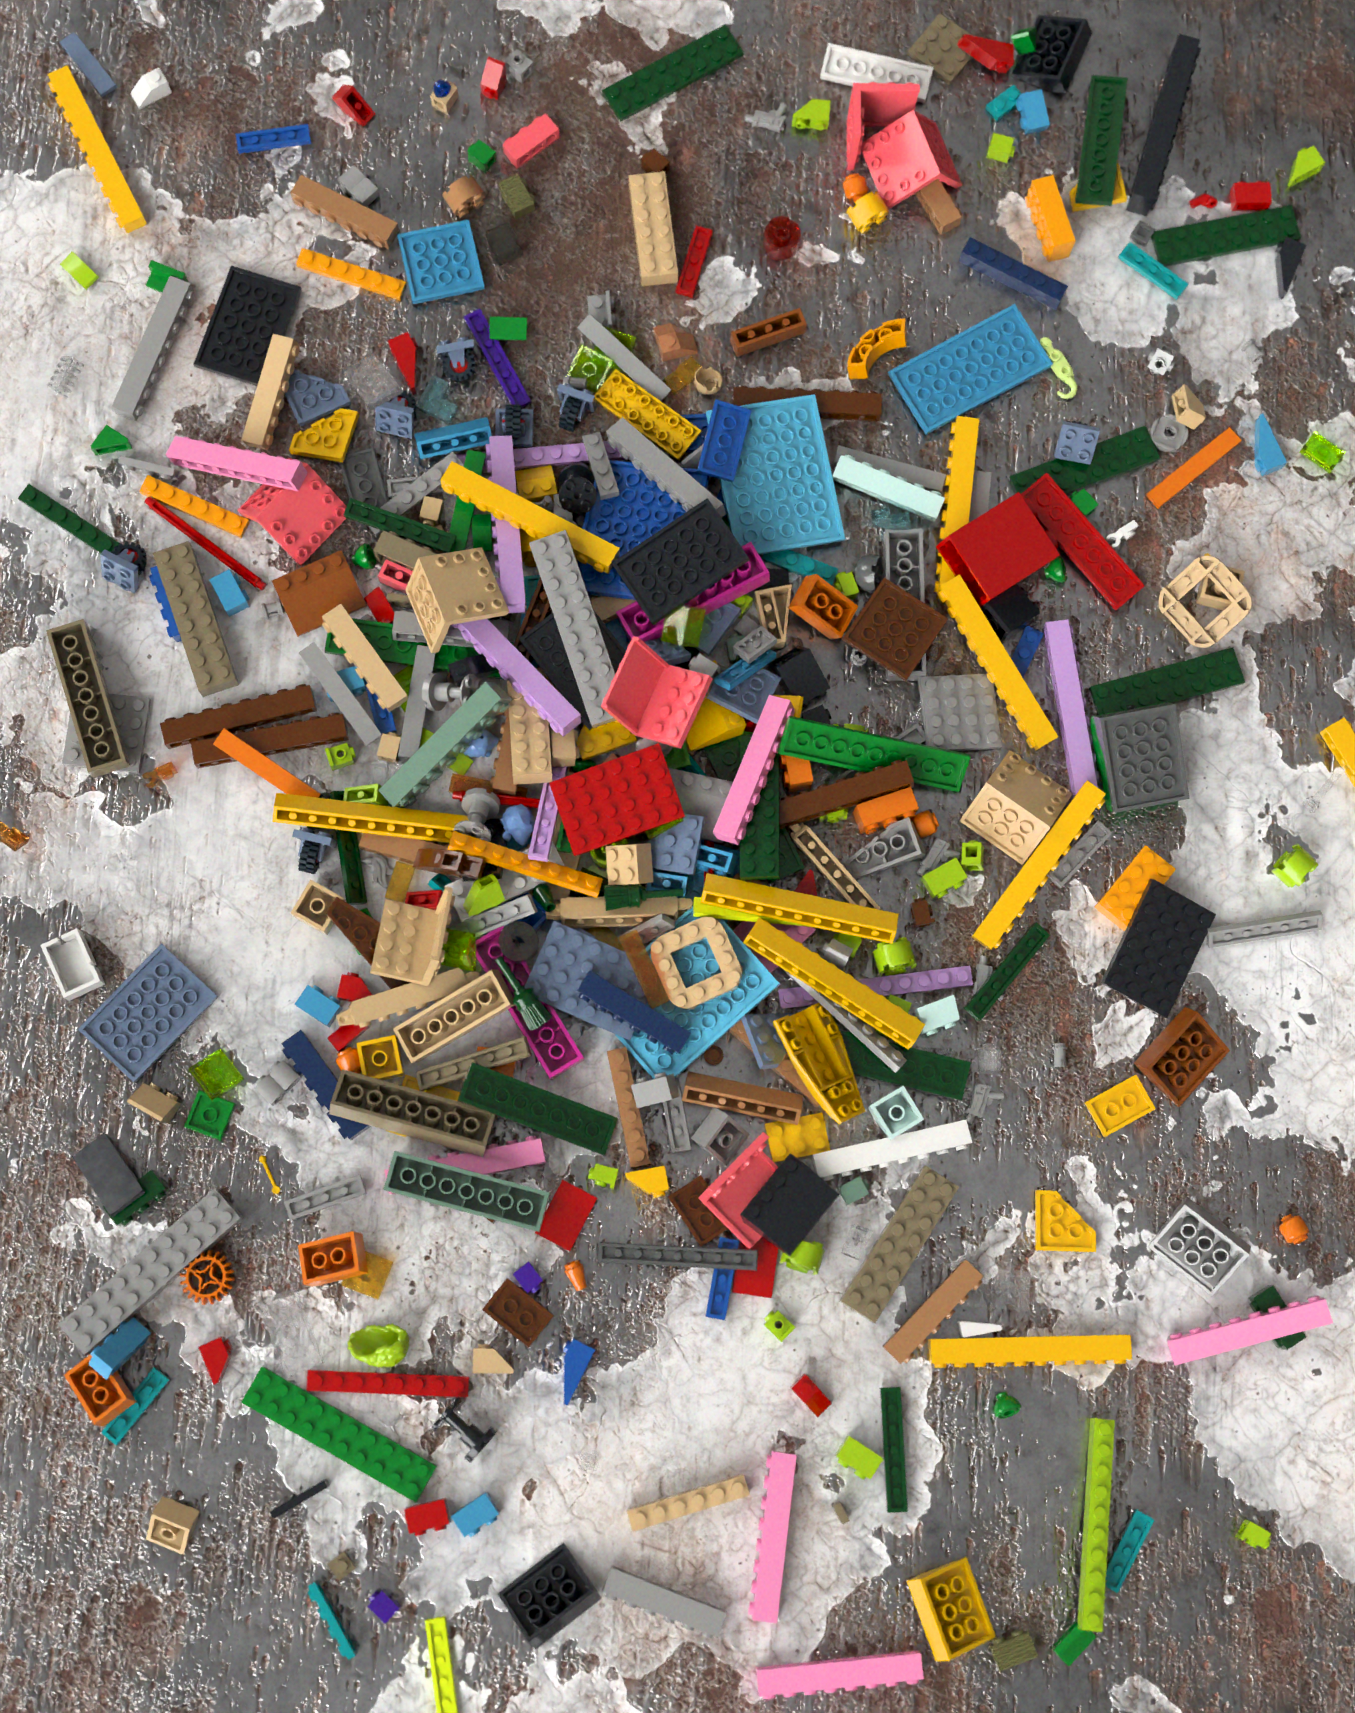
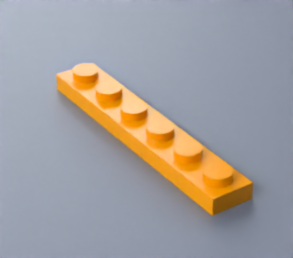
(351, 274)
(194, 506)

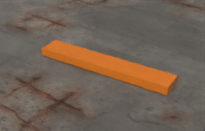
(1193, 468)
(263, 765)

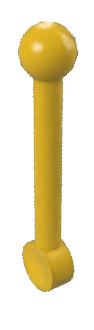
(276, 1189)

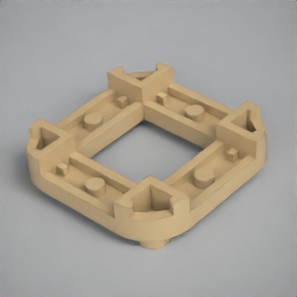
(1188, 579)
(709, 988)

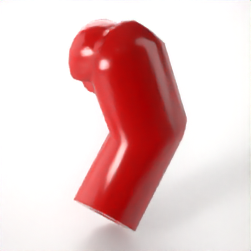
(1204, 200)

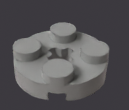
(1166, 443)

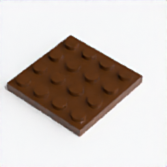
(895, 629)

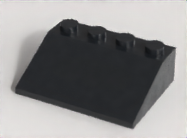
(1057, 53)
(789, 1205)
(549, 1596)

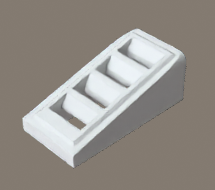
(976, 1328)

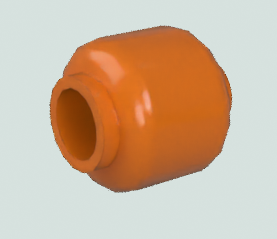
(855, 187)
(925, 823)
(349, 1060)
(1293, 1229)

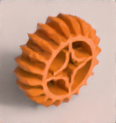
(202, 1284)

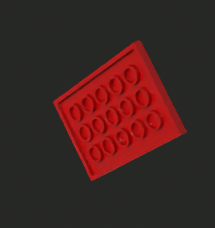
(617, 799)

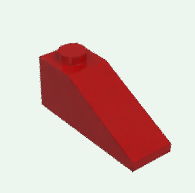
(990, 53)
(404, 351)

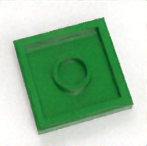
(210, 1116)

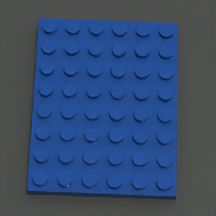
(628, 521)

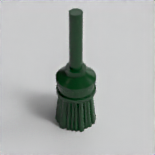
(632, 895)
(525, 999)

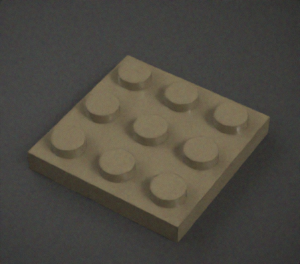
(939, 49)

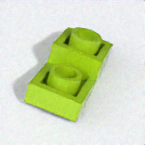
(79, 270)

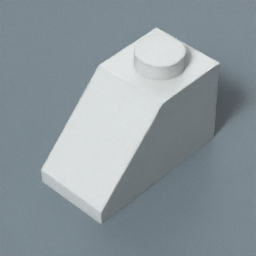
(150, 88)

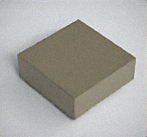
(840, 1512)

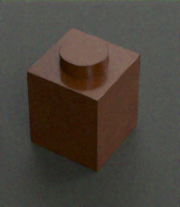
(654, 162)

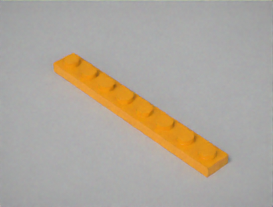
(519, 862)

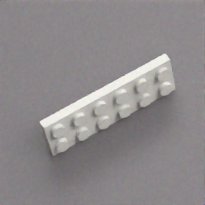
(857, 66)
(512, 885)

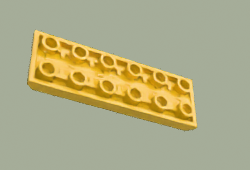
(647, 414)

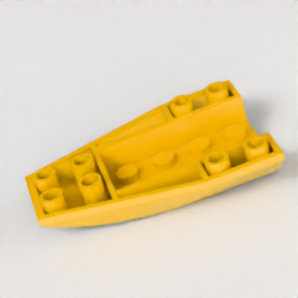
(821, 1060)

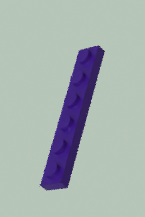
(497, 359)

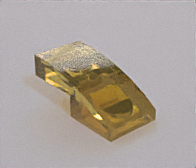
(682, 376)

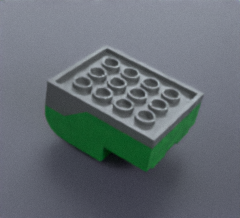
(1140, 756)

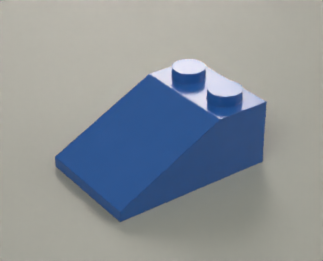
(575, 1363)

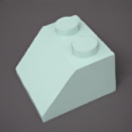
(937, 1015)
(895, 1113)

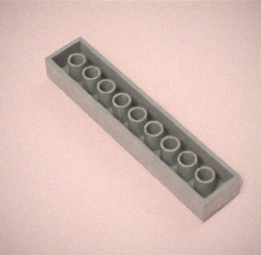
(575, 622)
(151, 1271)

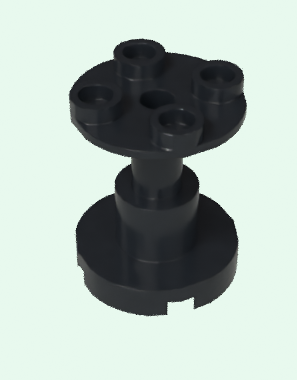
(576, 488)
(470, 1435)

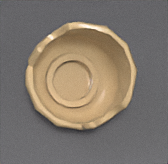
(708, 380)

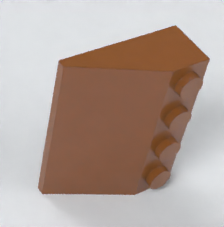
(317, 590)
(1182, 1056)

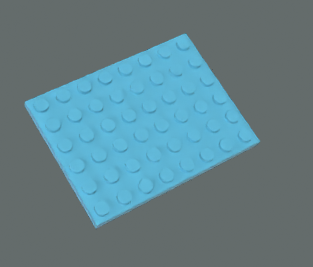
(783, 480)
(711, 1019)

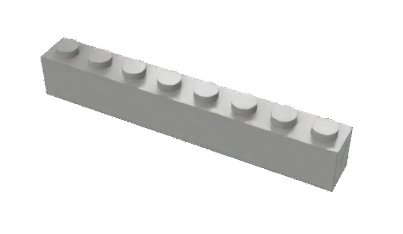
(153, 348)
(659, 467)

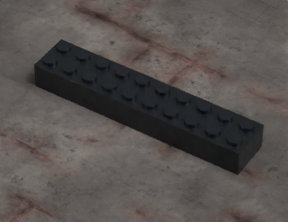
(1164, 125)

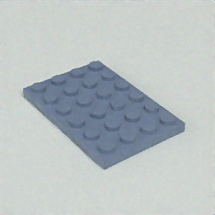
(564, 965)
(148, 1013)

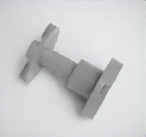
(438, 691)
(479, 807)

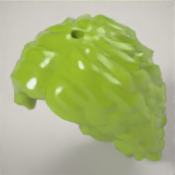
(379, 1345)

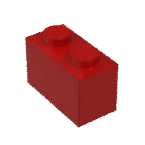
(1250, 196)
(427, 1516)

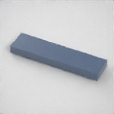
(88, 64)

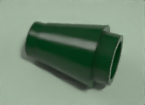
(543, 895)

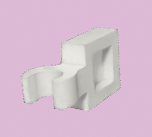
(1124, 532)

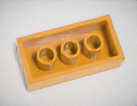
(1050, 219)
(1125, 893)

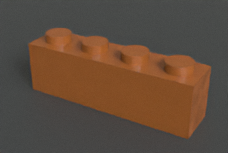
(768, 332)

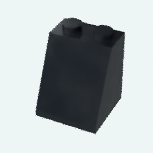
(1010, 612)
(800, 674)

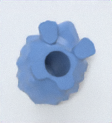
(482, 745)
(518, 823)

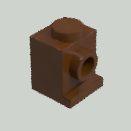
(921, 913)

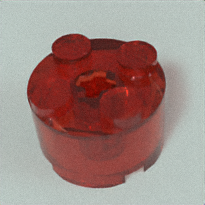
(781, 238)

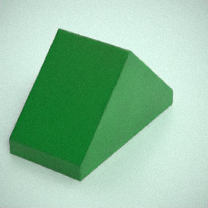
(1024, 40)
(109, 442)
(482, 532)

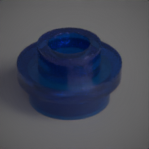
(441, 88)

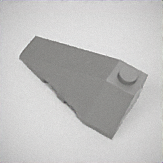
(889, 849)

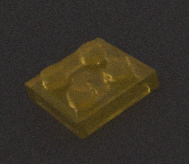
(374, 1281)

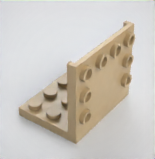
(453, 591)
(1016, 807)
(412, 940)

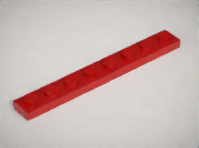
(387, 1383)

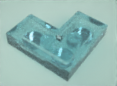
(433, 403)

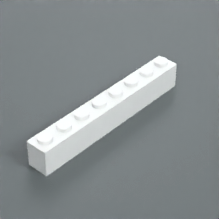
(885, 1151)

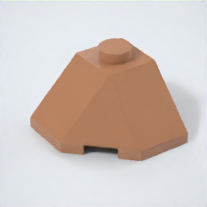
(674, 342)

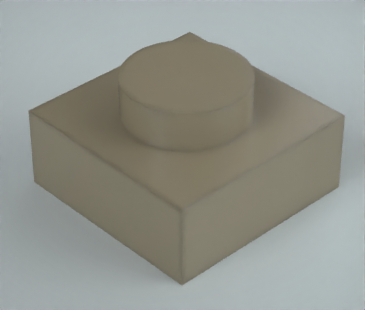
(342, 1565)

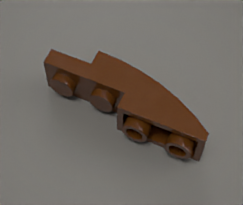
(448, 862)

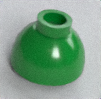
(364, 557)
(1056, 570)
(582, 765)
(1006, 1406)

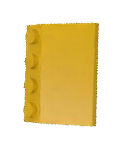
(713, 725)
(951, 1609)

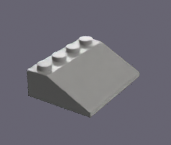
(701, 797)
(1200, 1246)

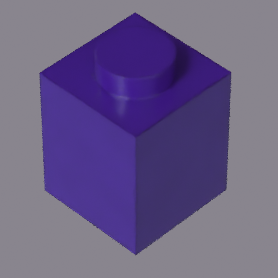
(528, 1278)
(383, 1605)

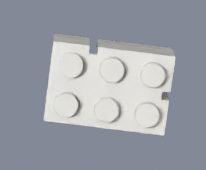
(72, 964)

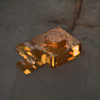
(163, 772)
(12, 837)

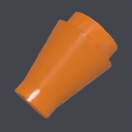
(575, 1273)

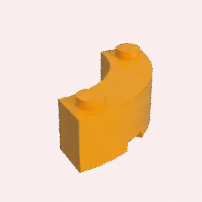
(875, 344)

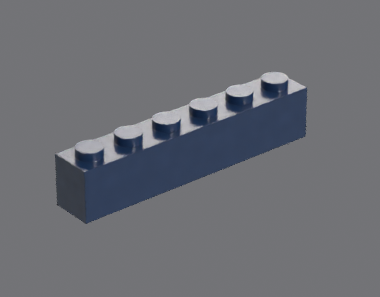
(1013, 273)
(633, 1012)
(319, 1078)

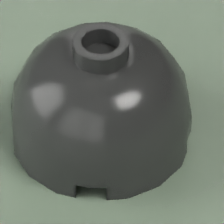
(868, 572)

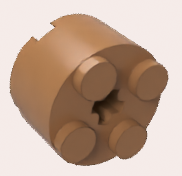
(464, 196)

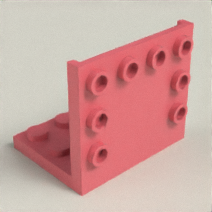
(876, 106)
(908, 158)
(297, 518)
(655, 697)
(737, 1188)

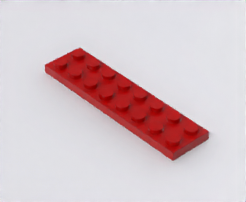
(1083, 542)

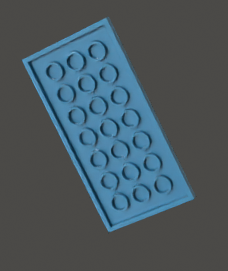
(970, 369)

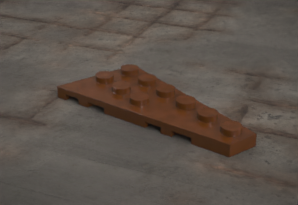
(360, 931)

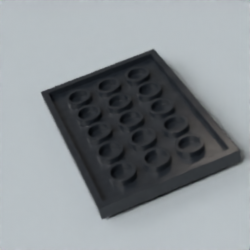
(243, 324)
(680, 561)
(548, 651)
(1158, 948)

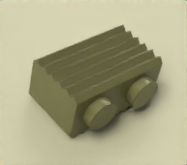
(516, 195)
(1013, 1649)

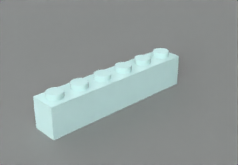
(888, 488)

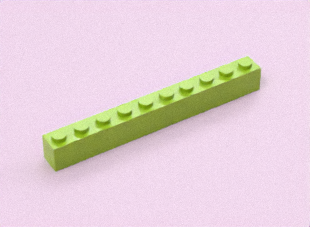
(1096, 1525)

